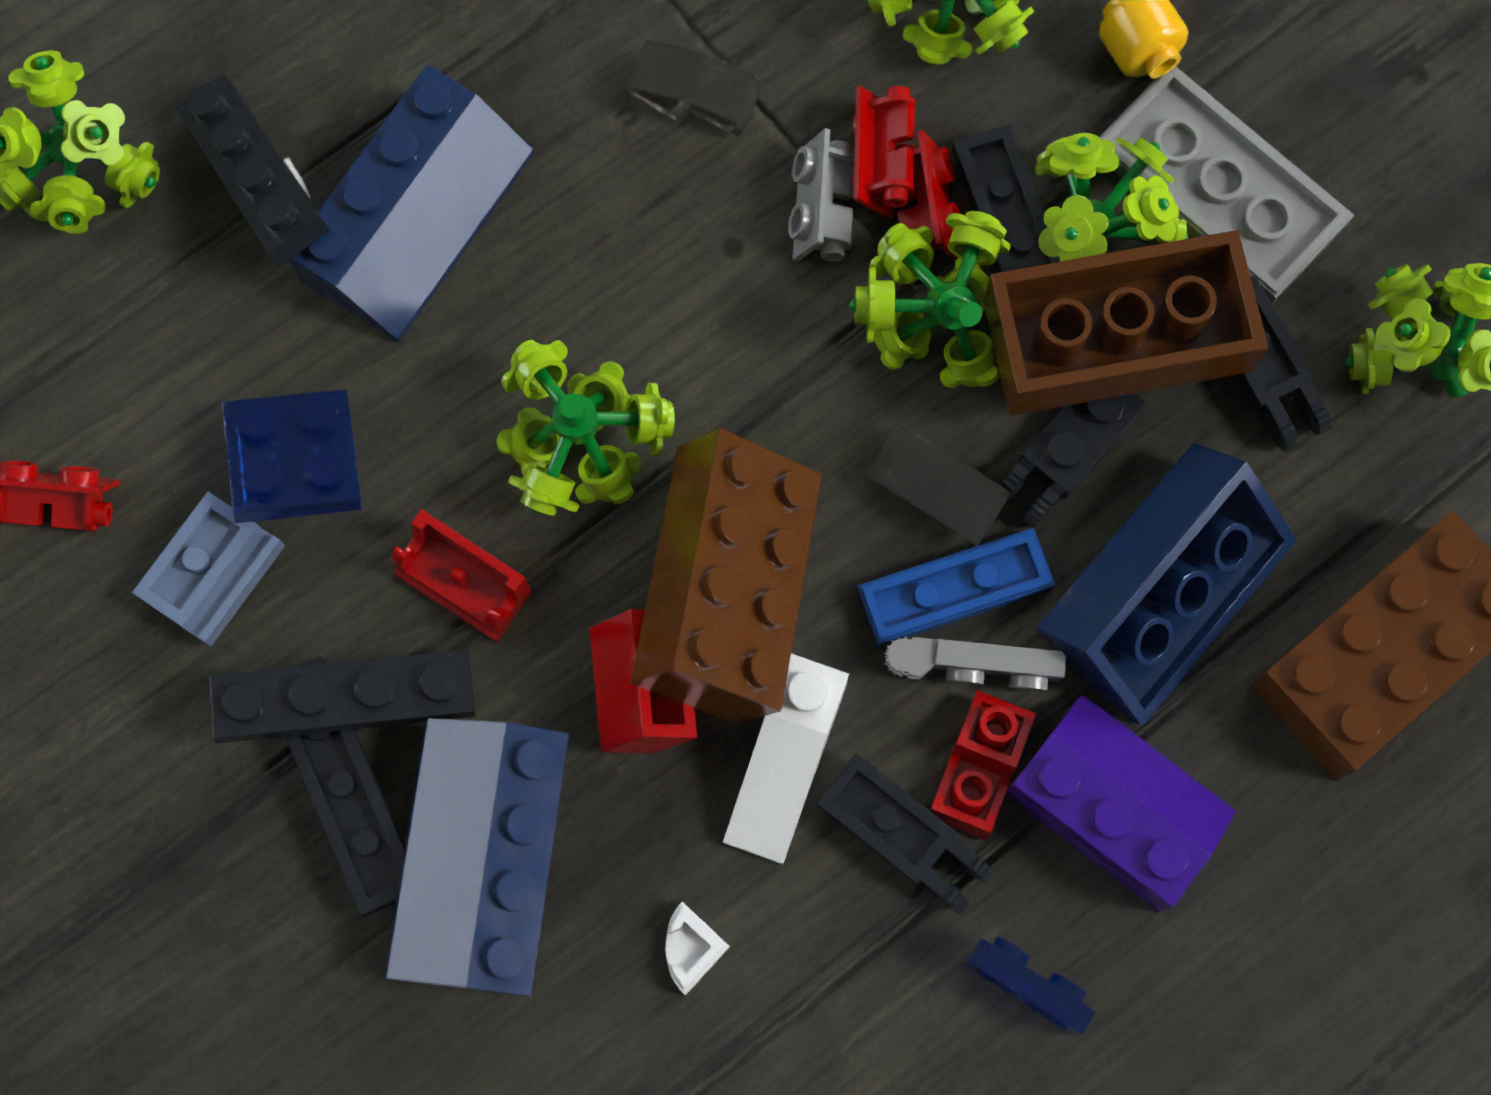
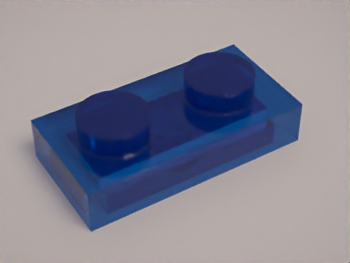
(1054, 998)

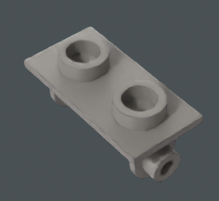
(815, 222)

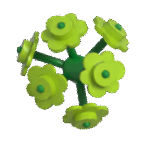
(1085, 223)

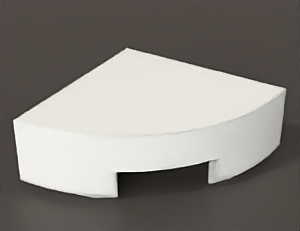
(691, 948)

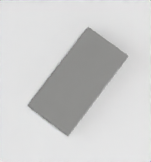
(1231, 180)

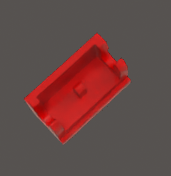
(461, 576)

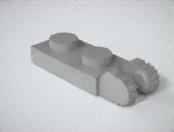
(970, 661)

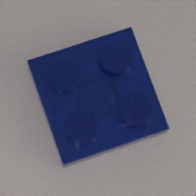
(291, 456)

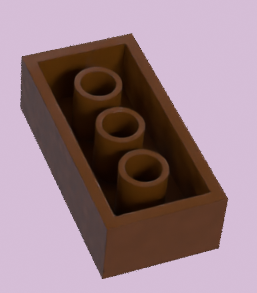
(1124, 322)
(727, 578)
(1387, 650)

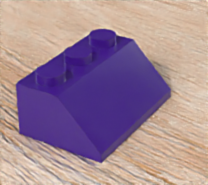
(1122, 804)

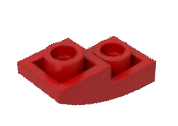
(982, 765)

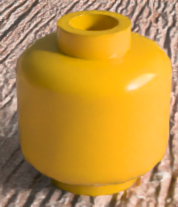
(1143, 36)

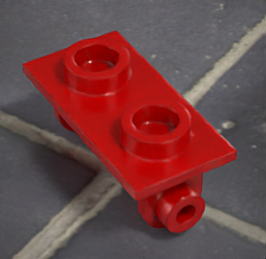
(881, 174)
(931, 176)
(74, 496)

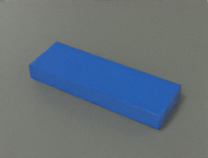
(955, 587)

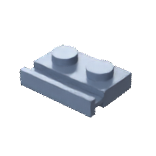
(208, 569)

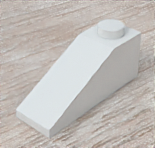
(786, 761)

